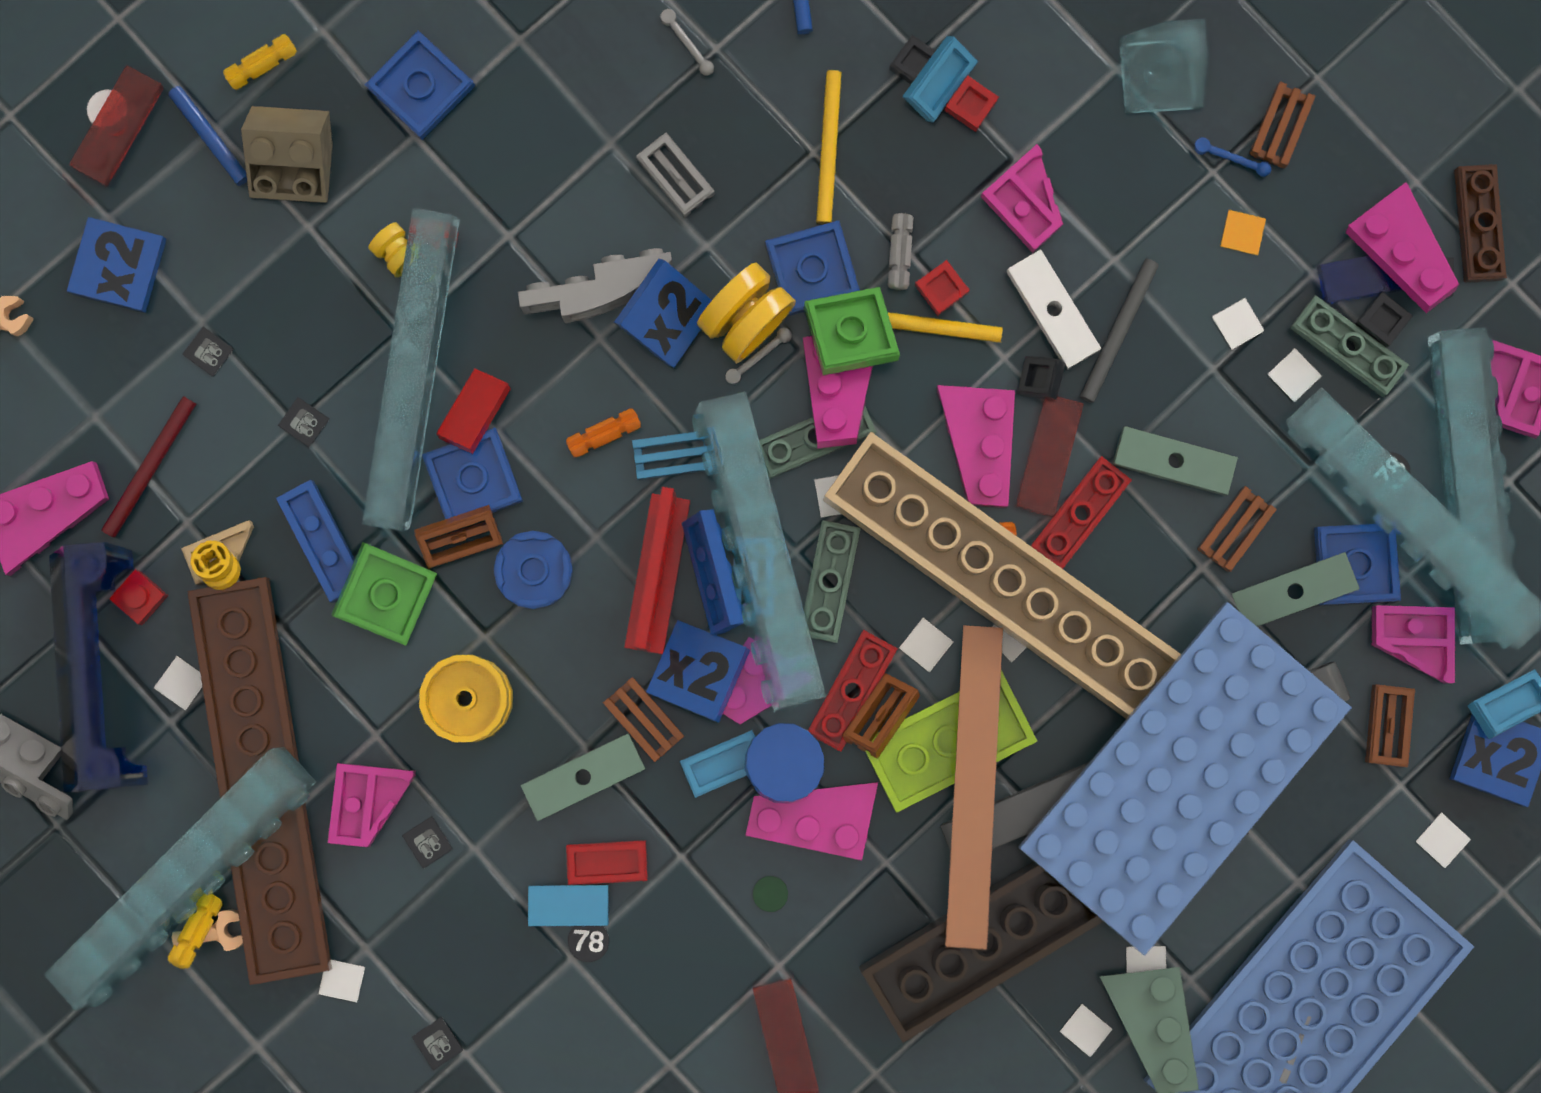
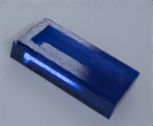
(1353, 280)

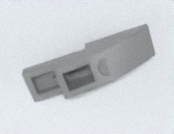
(583, 298)

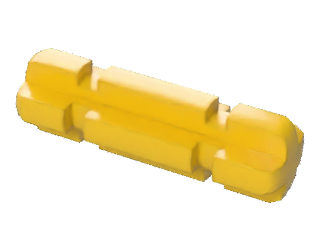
(259, 61)
(195, 931)

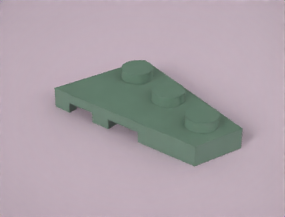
(1157, 1024)

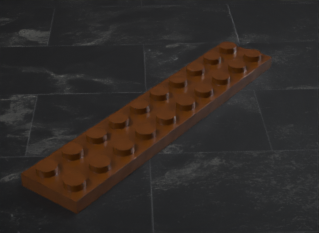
(246, 718)

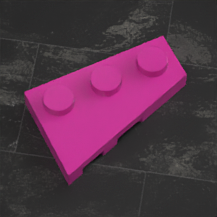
(982, 440)
(44, 510)
(824, 821)

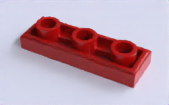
(1096, 495)
(865, 669)

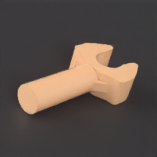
(21, 323)
(219, 931)

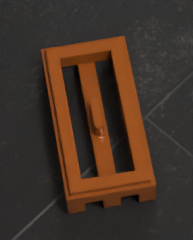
(1294, 96)
(1256, 503)
(455, 523)
(621, 694)
(1375, 725)
(865, 742)

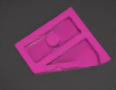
(1026, 200)
(1418, 637)
(364, 801)

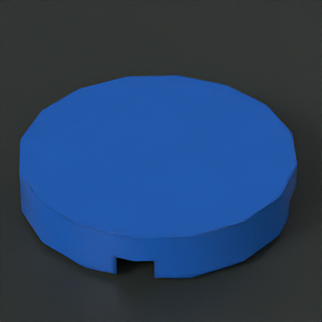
(533, 570)
(784, 763)

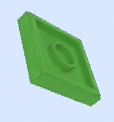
(851, 331)
(384, 594)

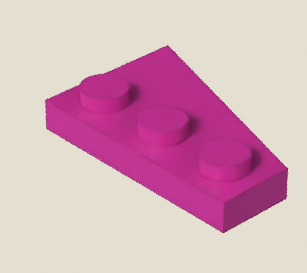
(1405, 248)
(835, 400)

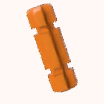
(603, 432)

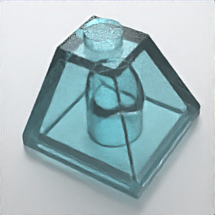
(1165, 66)

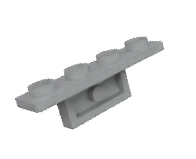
(24, 764)

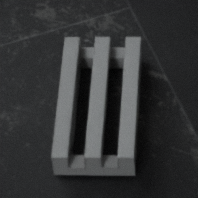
(695, 200)

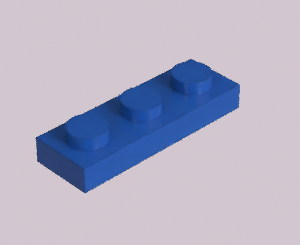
(318, 536)
(712, 572)

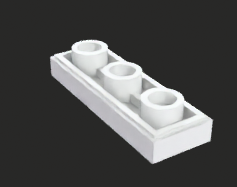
(1041, 288)

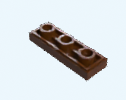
(1480, 246)

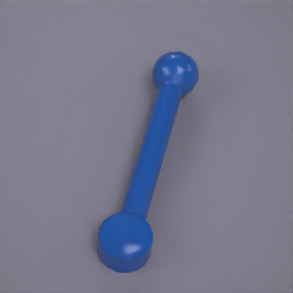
(1203, 146)

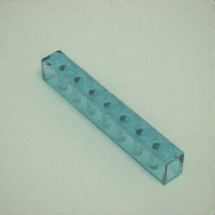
(411, 369)
(1471, 450)
(1418, 519)
(759, 552)
(180, 878)

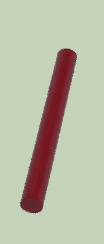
(148, 467)

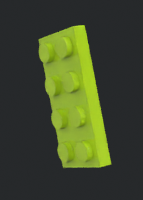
(923, 749)

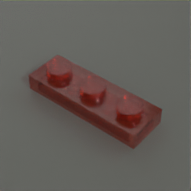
(116, 125)
(1049, 456)
(785, 1037)

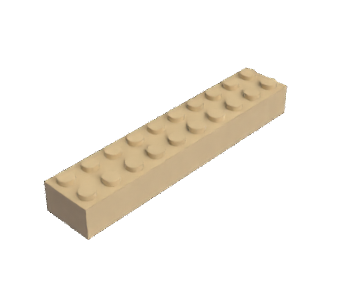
(1000, 576)

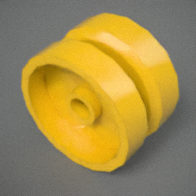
(745, 312)
(448, 682)

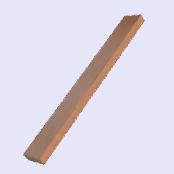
(974, 788)

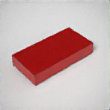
(473, 411)
(606, 862)

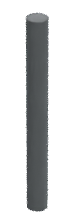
(1119, 330)

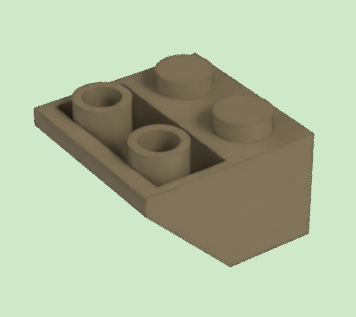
(287, 153)

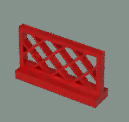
(657, 572)

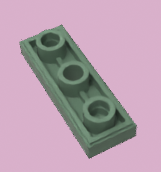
(1329, 332)
(793, 449)
(1197, 465)
(835, 557)
(1318, 582)
(561, 788)

